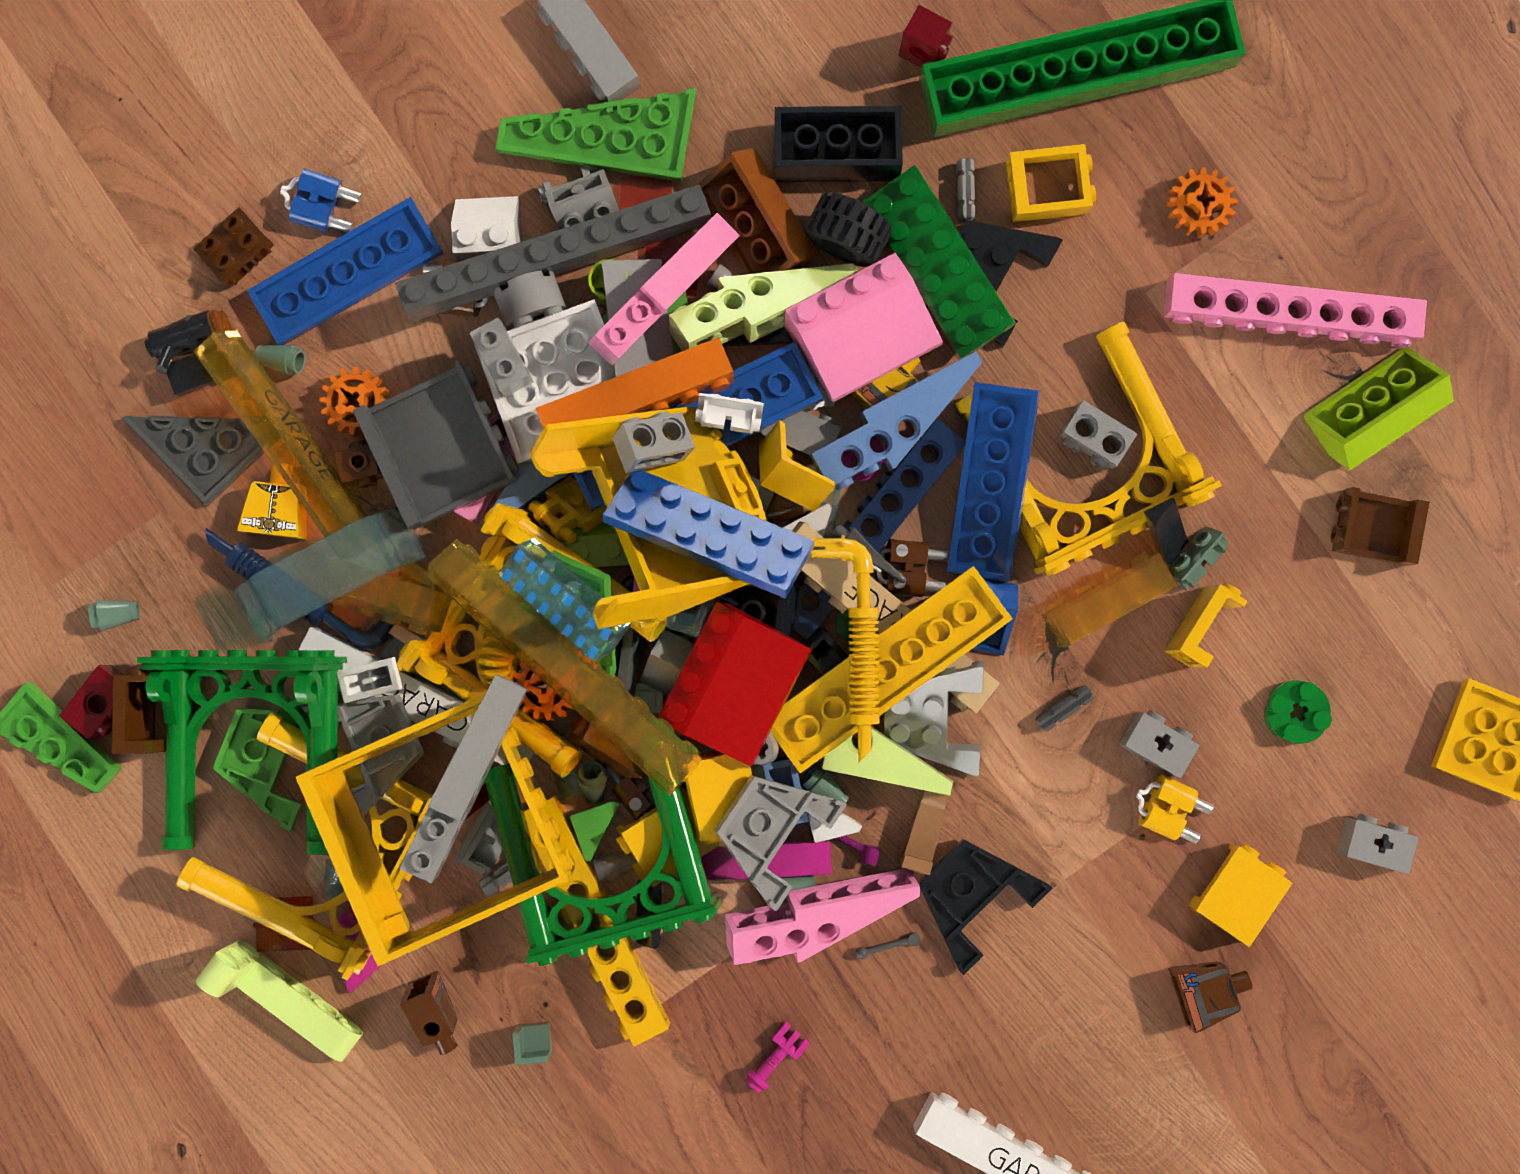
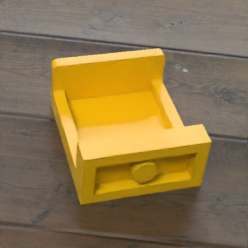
(1197, 621)
(713, 790)
(644, 842)
(1242, 894)

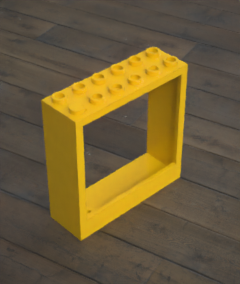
(360, 863)

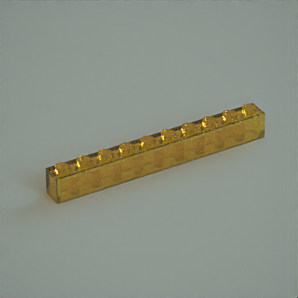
(564, 667)

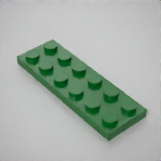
(941, 263)

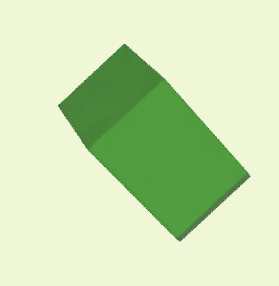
(592, 825)

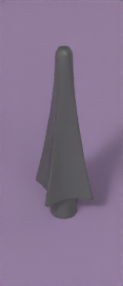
(877, 559)

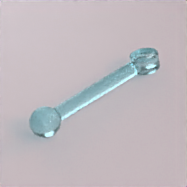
(829, 530)

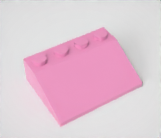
(862, 327)

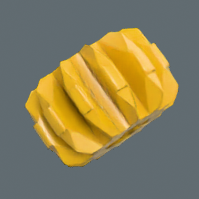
(496, 659)

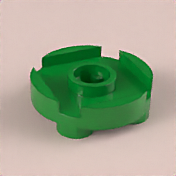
(1315, 716)

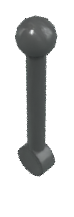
(912, 939)

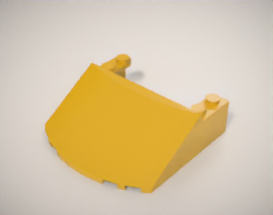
(665, 578)

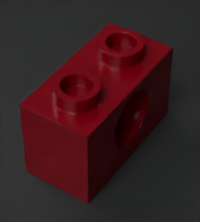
(925, 38)
(83, 708)

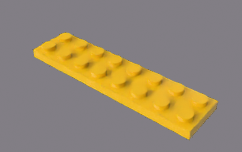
(908, 657)

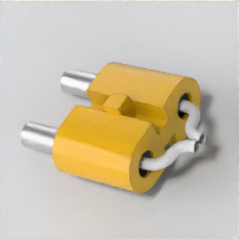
(1169, 807)

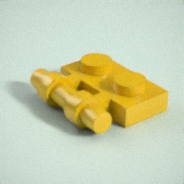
(570, 501)

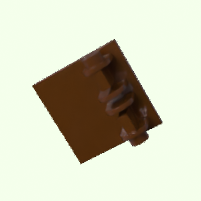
(233, 246)

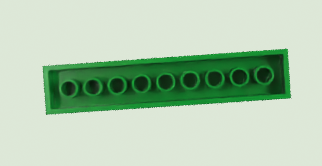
(1081, 65)

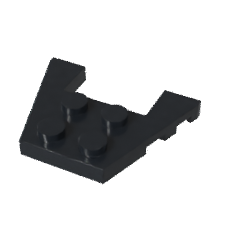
(997, 248)
(964, 886)

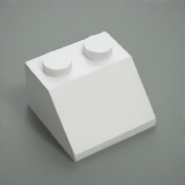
(484, 225)

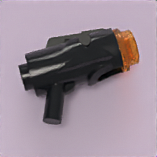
(184, 336)

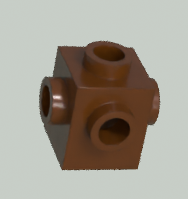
(351, 469)

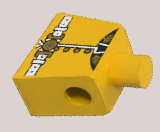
(273, 510)

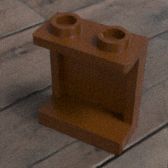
(1379, 527)
(134, 716)

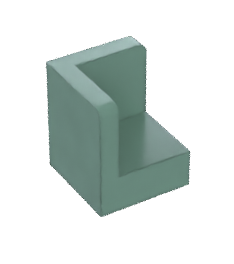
(532, 1043)

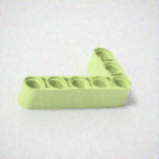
(282, 995)

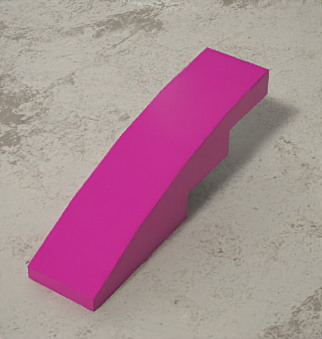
(791, 860)

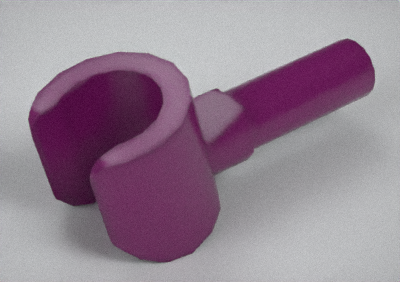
(870, 853)

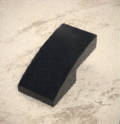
(188, 375)

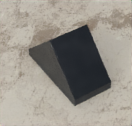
(825, 652)

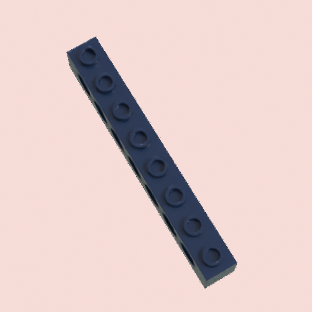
(947, 446)

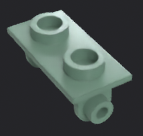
(1206, 546)

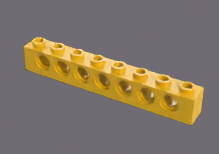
(653, 1018)

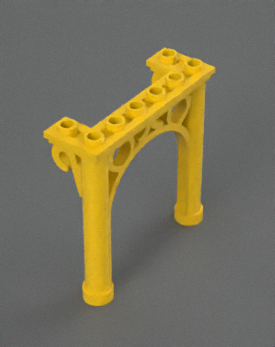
(1180, 470)
(429, 657)
(290, 918)

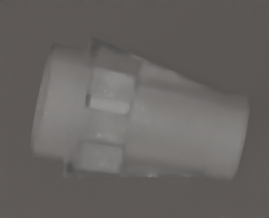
(612, 865)

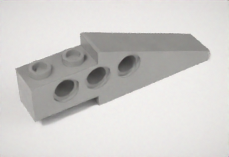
(463, 779)

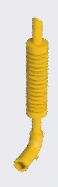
(862, 636)

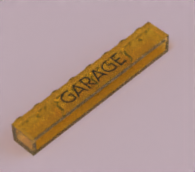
(279, 431)

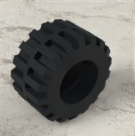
(848, 229)

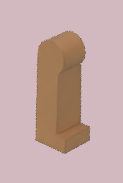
(924, 832)

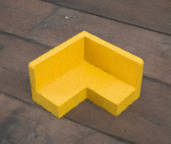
(788, 477)

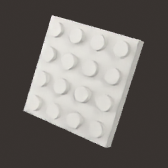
(560, 364)

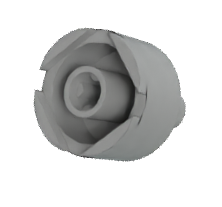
(529, 299)

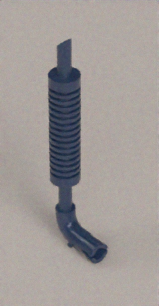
(248, 563)

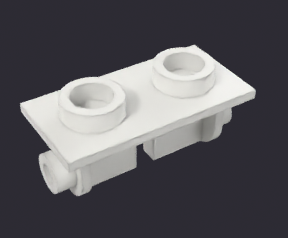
(743, 413)

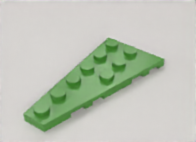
(619, 136)

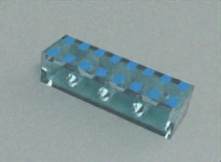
(560, 598)

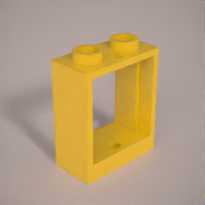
(1017, 184)

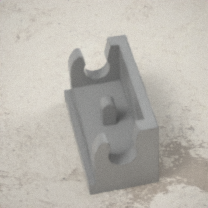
(482, 843)

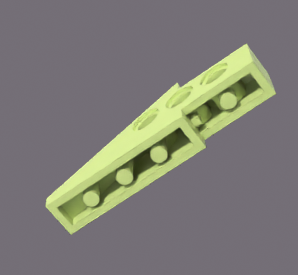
(753, 314)
(888, 764)

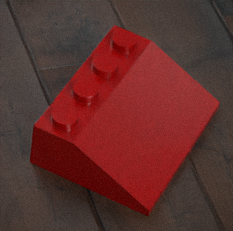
(734, 683)

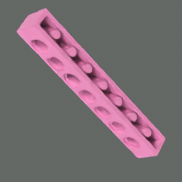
(1405, 313)

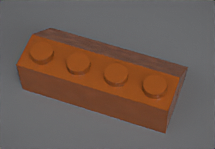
(756, 209)

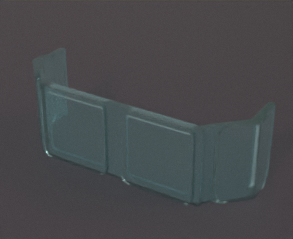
(328, 571)

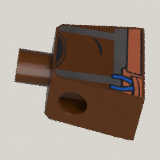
(1208, 993)
(430, 1012)

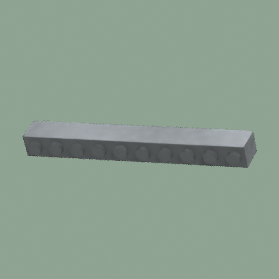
(554, 252)

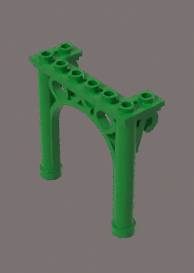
(178, 687)
(543, 931)

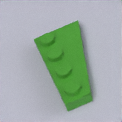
(34, 724)

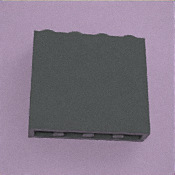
(437, 446)

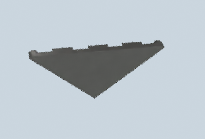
(200, 450)

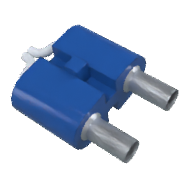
(316, 201)

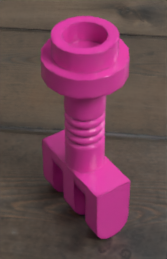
(758, 1078)

